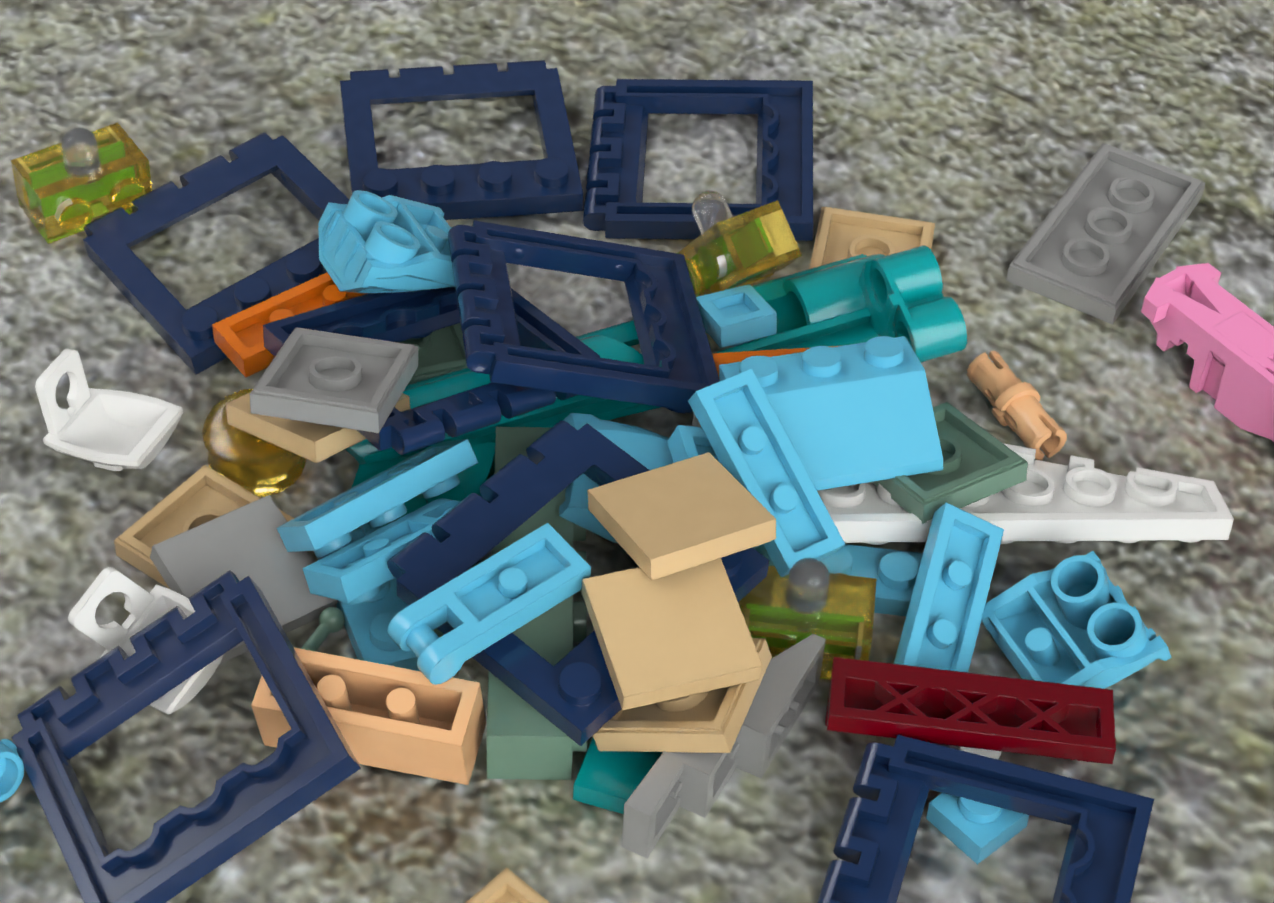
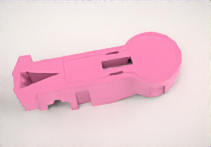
(1224, 338)

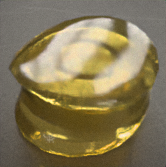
(246, 458)

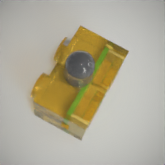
(80, 180)
(738, 247)
(813, 603)

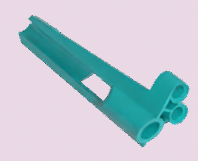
(814, 307)

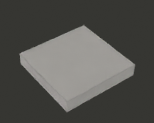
(335, 380)
(248, 546)

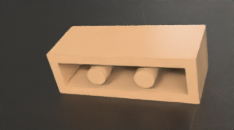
(390, 715)

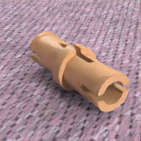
(1016, 404)

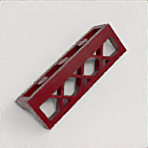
(971, 710)

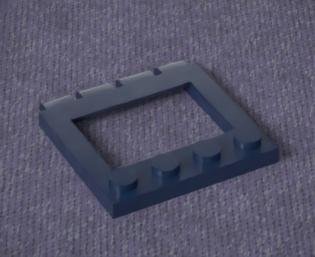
(620, 142)
(467, 189)
(659, 296)
(416, 316)
(191, 330)
(578, 689)
(892, 794)
(245, 800)

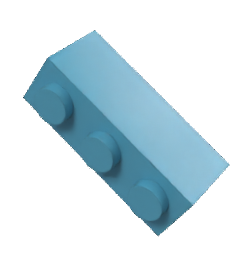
(852, 409)

